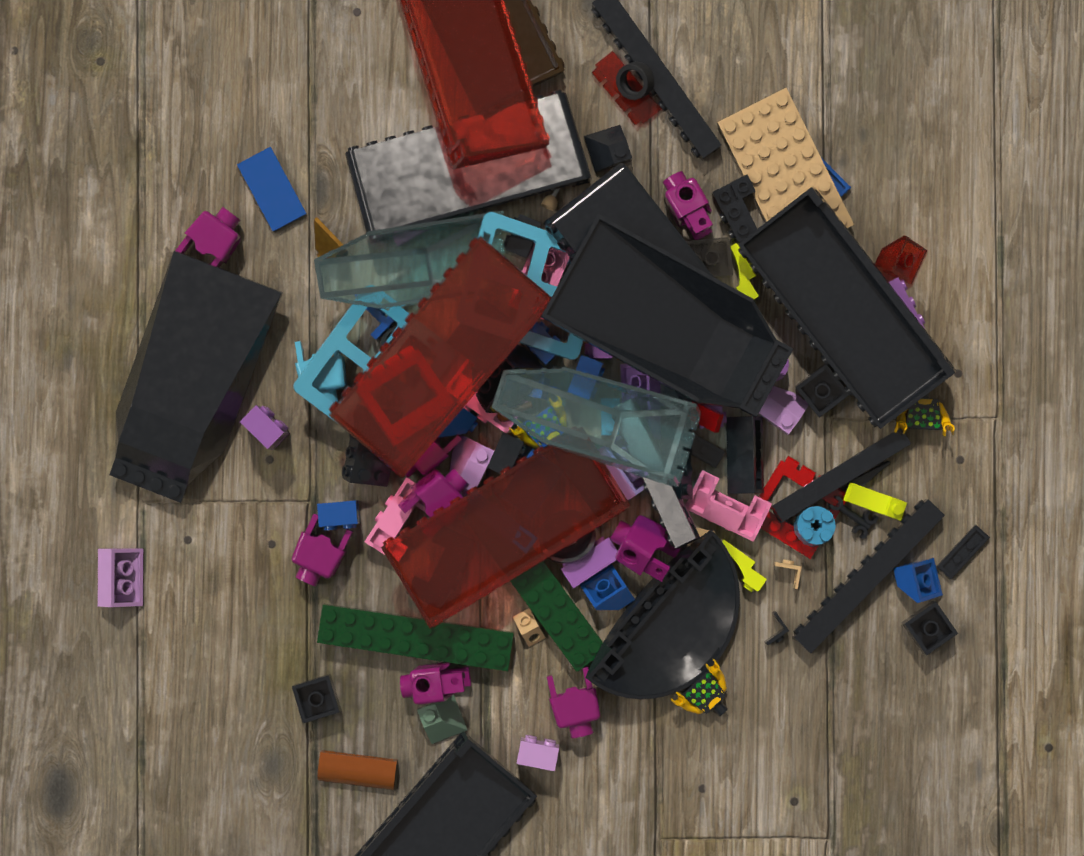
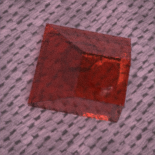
(901, 259)

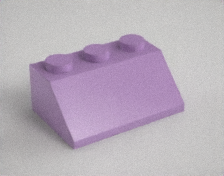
(120, 577)

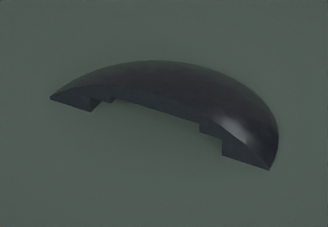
(672, 626)

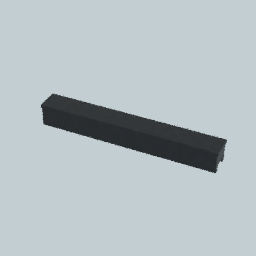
(840, 475)

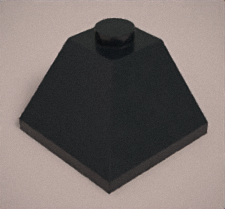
(608, 148)

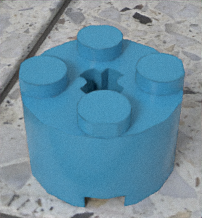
(822, 518)

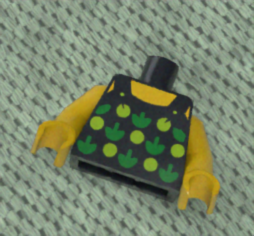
(925, 415)
(705, 693)

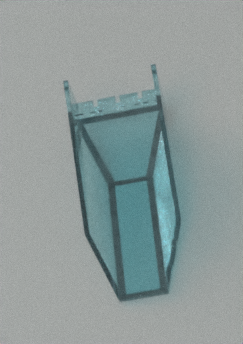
(397, 263)
(601, 420)

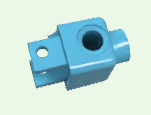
(330, 378)

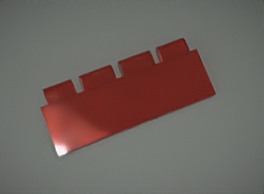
(641, 108)

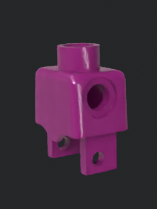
(688, 212)
(213, 235)
(433, 456)
(435, 491)
(638, 545)
(318, 555)
(441, 680)
(575, 707)

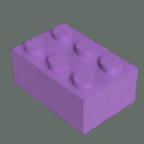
(265, 427)

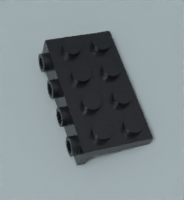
(363, 466)

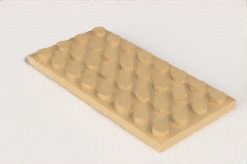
(779, 155)

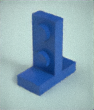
(385, 322)

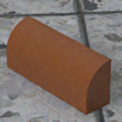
(357, 770)

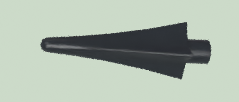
(865, 478)

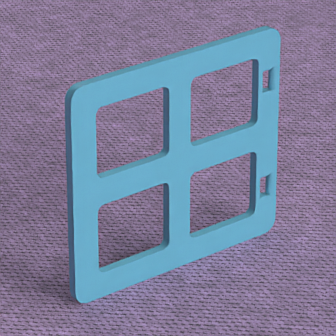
(543, 241)
(338, 341)

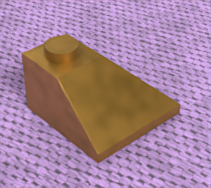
(324, 239)

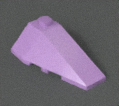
(783, 409)
(470, 461)

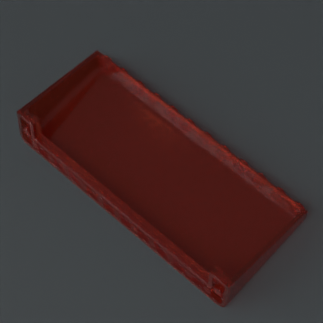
(475, 79)
(440, 356)
(502, 530)

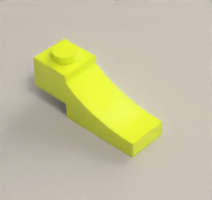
(744, 272)
(875, 501)
(751, 579)

